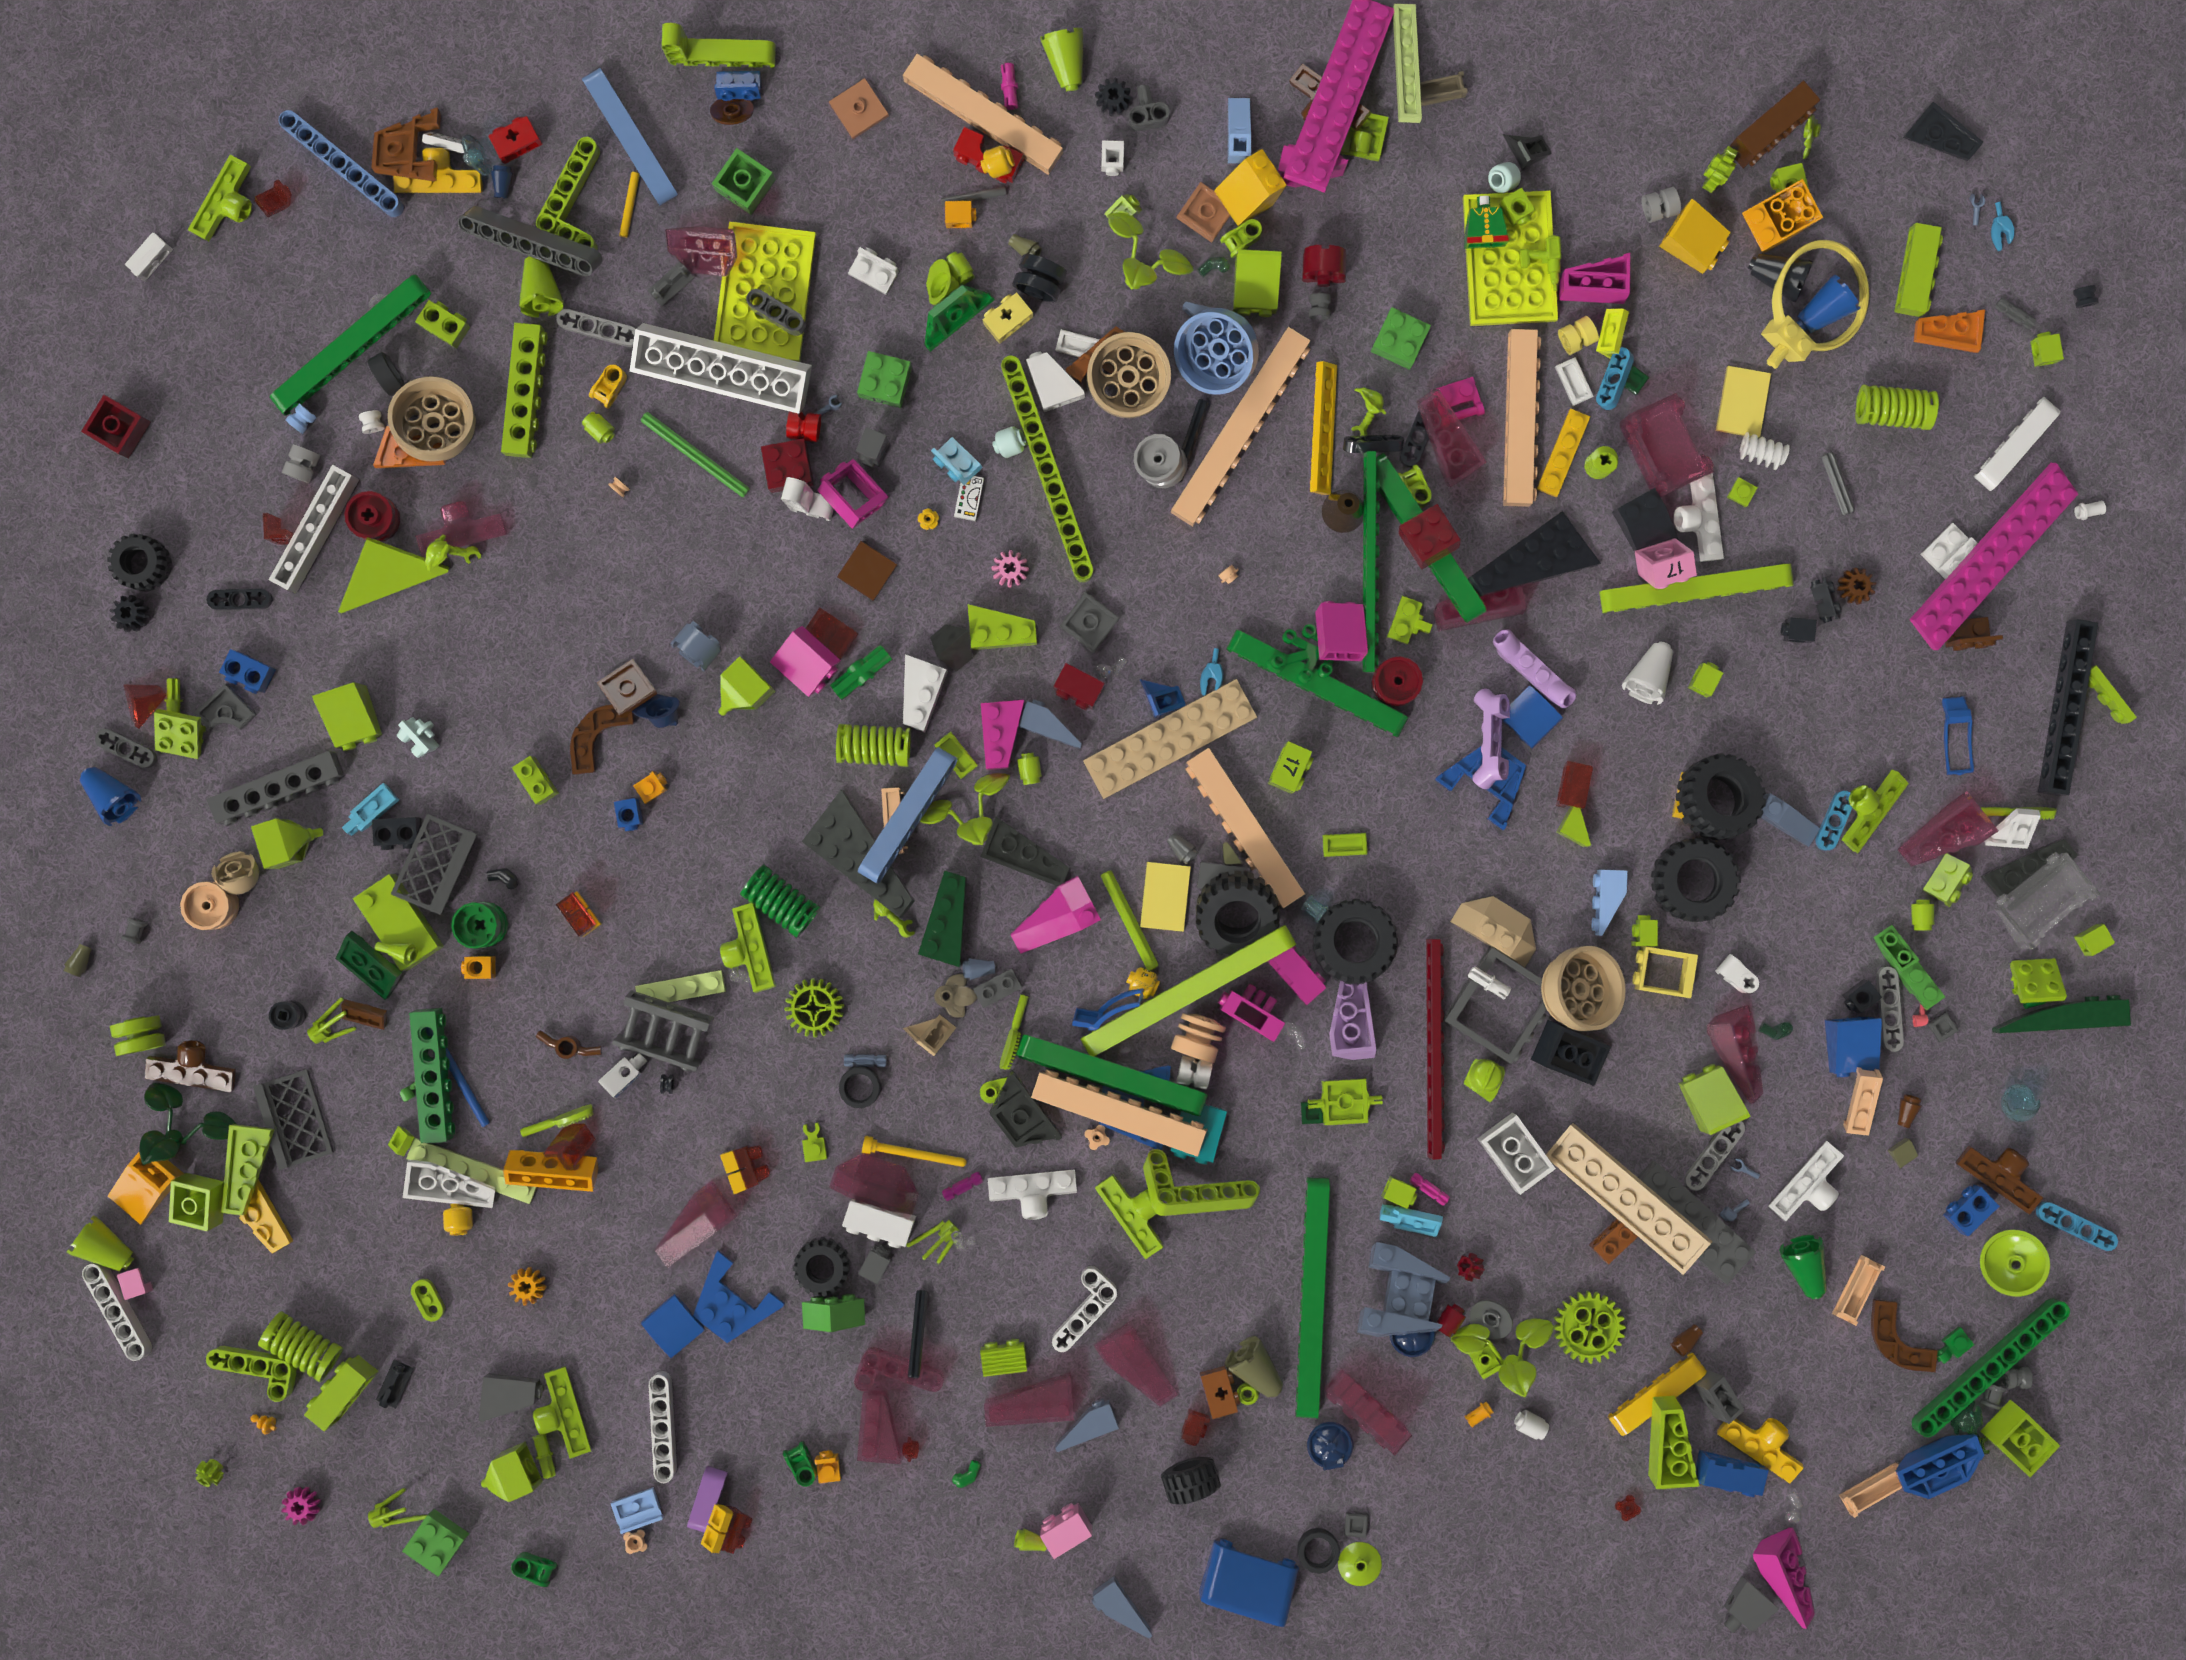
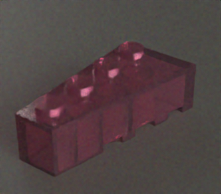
(1498, 606)

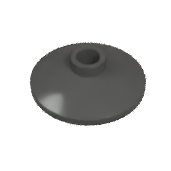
(1499, 1325)

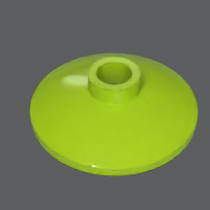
(1359, 1553)

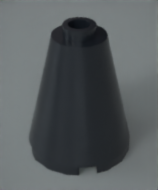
(1768, 268)

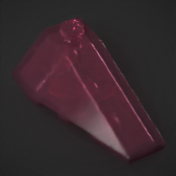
(1953, 828)
(1732, 1041)
(698, 1221)
(1133, 1361)

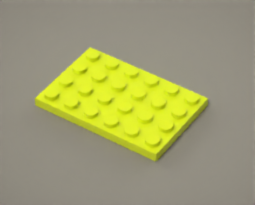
(777, 264)
(1496, 284)

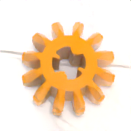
(527, 1277)

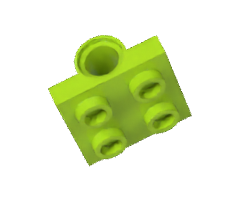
(1368, 140)
(178, 733)
(2037, 980)

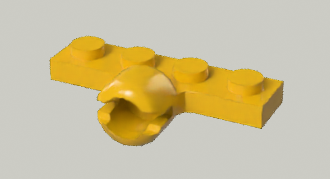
(447, 178)
(1763, 1445)

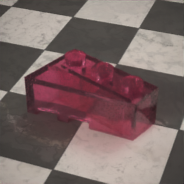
(877, 1430)

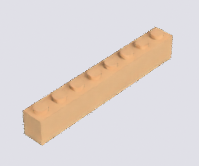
(982, 113)
(1520, 417)
(1243, 826)
(1119, 1113)

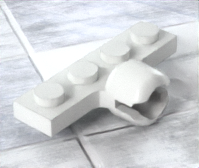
(1702, 519)
(1809, 1184)
(1032, 1190)

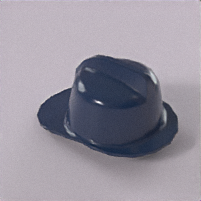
(659, 710)

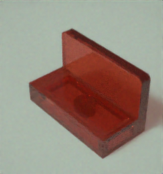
(273, 530)
(1574, 785)
(570, 1144)

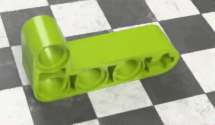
(251, 1367)

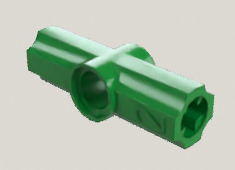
(860, 672)

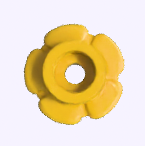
(934, 517)

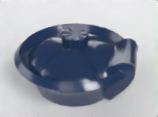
(1413, 1343)
(1330, 1445)

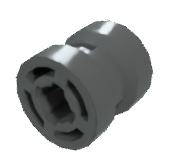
(1319, 305)
(2018, 1377)

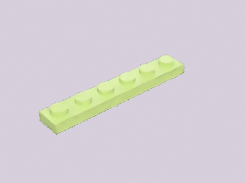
(1407, 63)
(471, 1168)

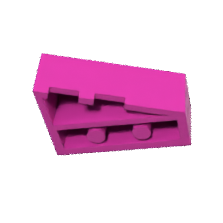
(1298, 975)

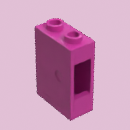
(1250, 1012)

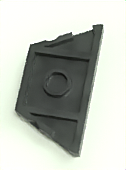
(1021, 1115)

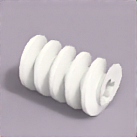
(1763, 450)

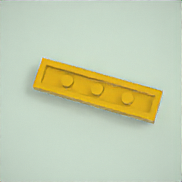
(1563, 453)

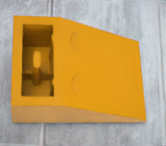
(1782, 216)
(143, 1187)

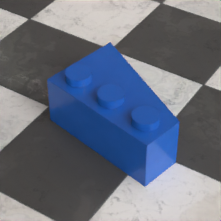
(1730, 1474)

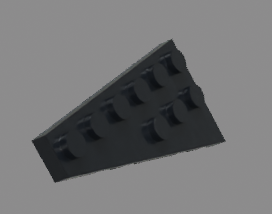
(1542, 555)

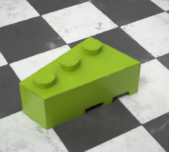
(999, 630)

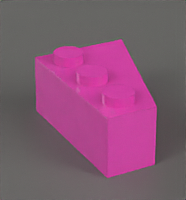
(1597, 282)
(1000, 730)

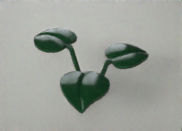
(155, 1145)

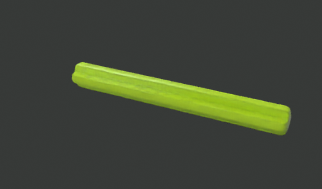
(1129, 920)

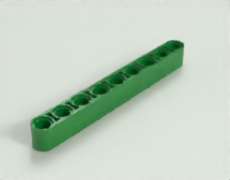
(350, 344)
(1446, 569)
(1324, 688)
(1112, 1075)
(2000, 1367)

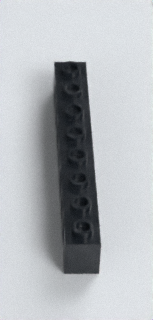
(2068, 707)

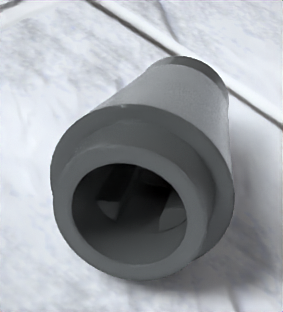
(1182, 848)

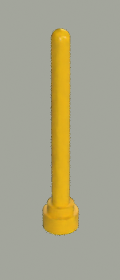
(871, 1145)

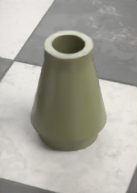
(1024, 245)
(78, 961)

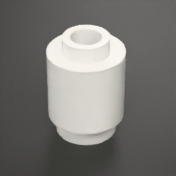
(1531, 1425)

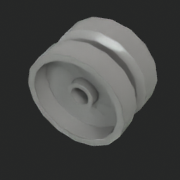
(1160, 461)

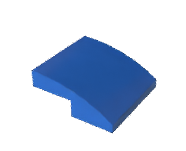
(1532, 717)
(672, 1326)

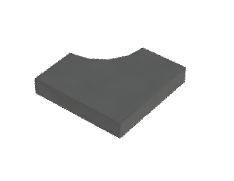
(225, 707)

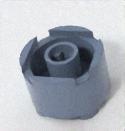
(696, 646)

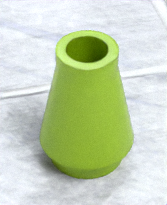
(1028, 1541)

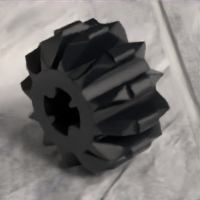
(1104, 100)
(136, 609)

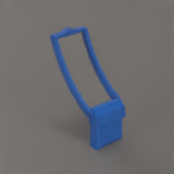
(1957, 712)
(1093, 1019)

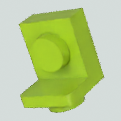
(1125, 204)

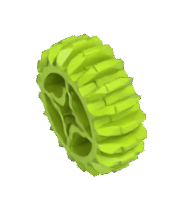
(814, 1017)

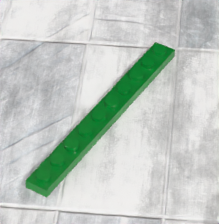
(1370, 552)

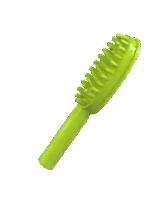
(2045, 812)
(1013, 1035)
(561, 1120)

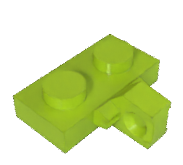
(1407, 621)

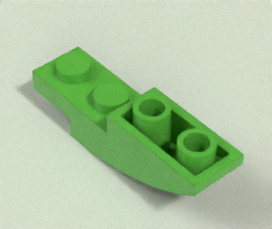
(1908, 968)

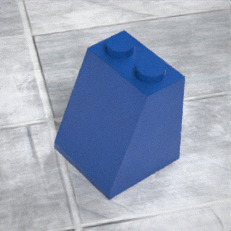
(1853, 1044)

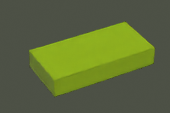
(965, 763)
(1344, 844)

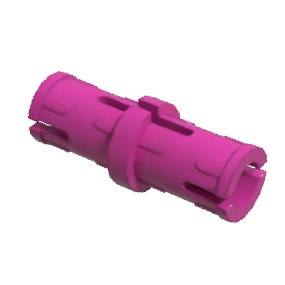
(1009, 86)

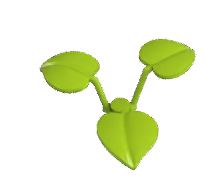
(1136, 272)
(977, 828)
(1514, 1373)

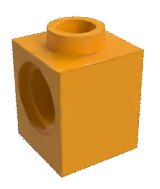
(959, 214)
(488, 967)

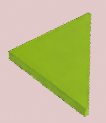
(384, 571)

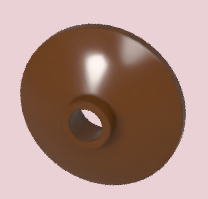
(731, 111)

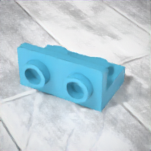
(957, 460)

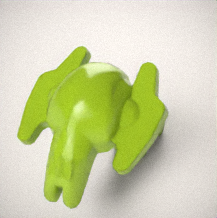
(1374, 403)
(438, 551)
(881, 910)

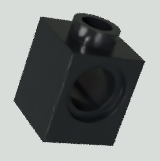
(1799, 630)
(1870, 994)

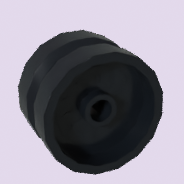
(1039, 278)

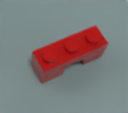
(969, 151)

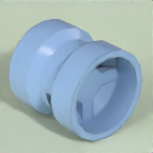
(300, 418)

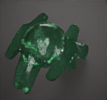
(1969, 1422)

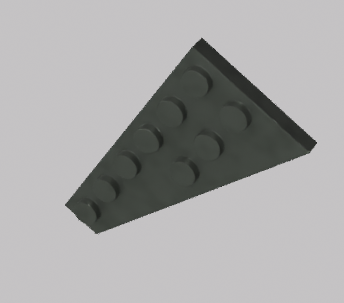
(844, 843)

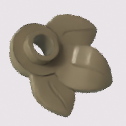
(958, 995)

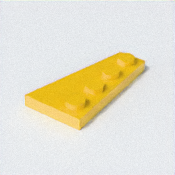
(266, 1221)

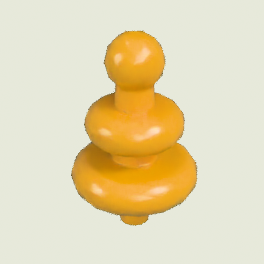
(264, 1423)

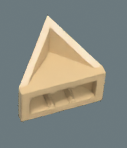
(931, 1034)

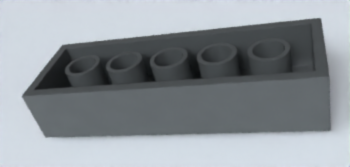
(1727, 1251)

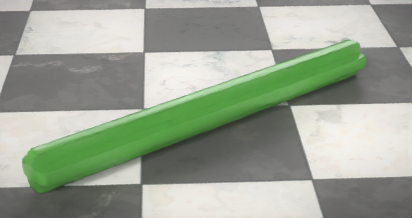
(694, 454)

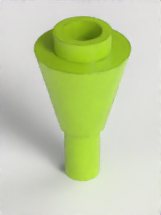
(402, 952)

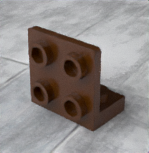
(1972, 634)

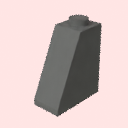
(507, 1394)

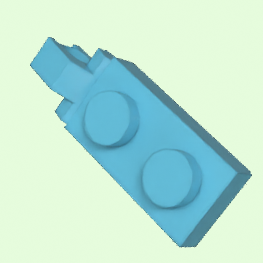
(370, 809)
(1411, 1220)

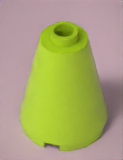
(1065, 56)
(539, 289)
(101, 1246)

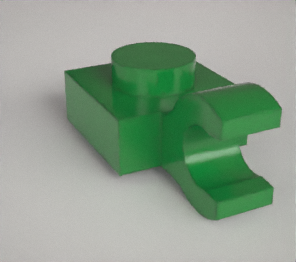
(1955, 1344)

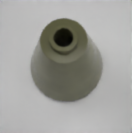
(1255, 1367)

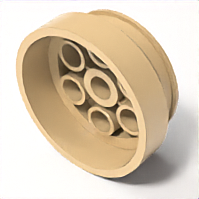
(1139, 347)
(413, 400)
(1584, 988)

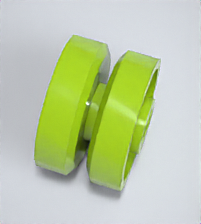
(137, 1035)

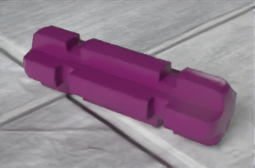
(962, 1186)

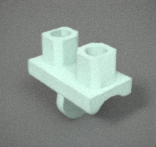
(420, 735)

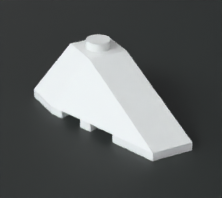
(438, 1184)

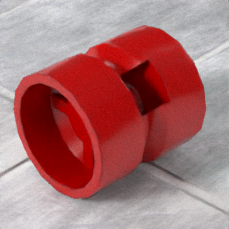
(803, 426)

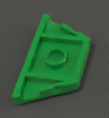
(954, 313)

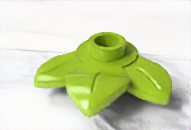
(1811, 130)

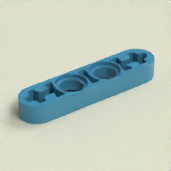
(2076, 1226)

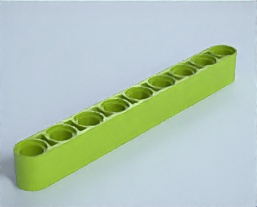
(1697, 587)

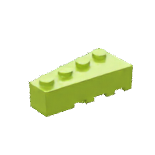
(1670, 1448)

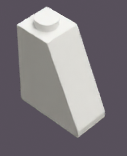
(1052, 383)

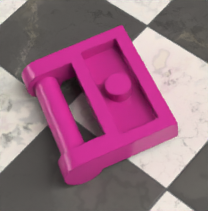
(1463, 392)

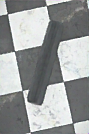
(1838, 483)

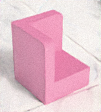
(133, 1284)

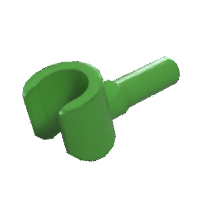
(407, 1093)

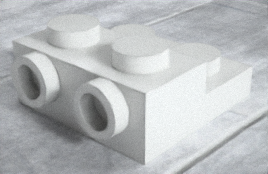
(1948, 550)

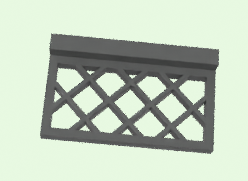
(452, 871)
(272, 1120)

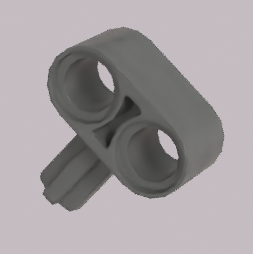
(1147, 110)

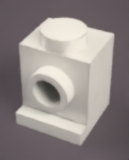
(1115, 150)

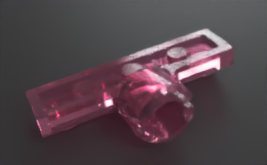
(461, 529)

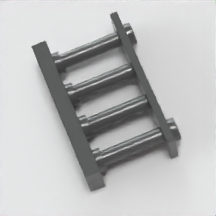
(678, 1016)

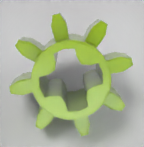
(209, 1472)

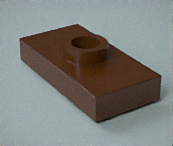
(364, 1014)

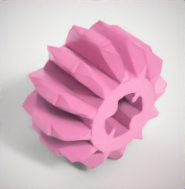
(1012, 576)

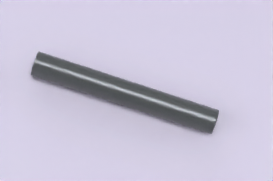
(978, 195)

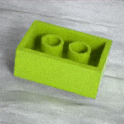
(340, 1392)

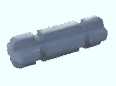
(865, 1060)

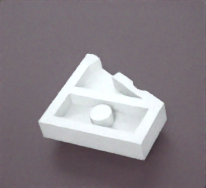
(2015, 829)

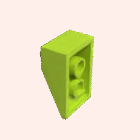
(2020, 1438)

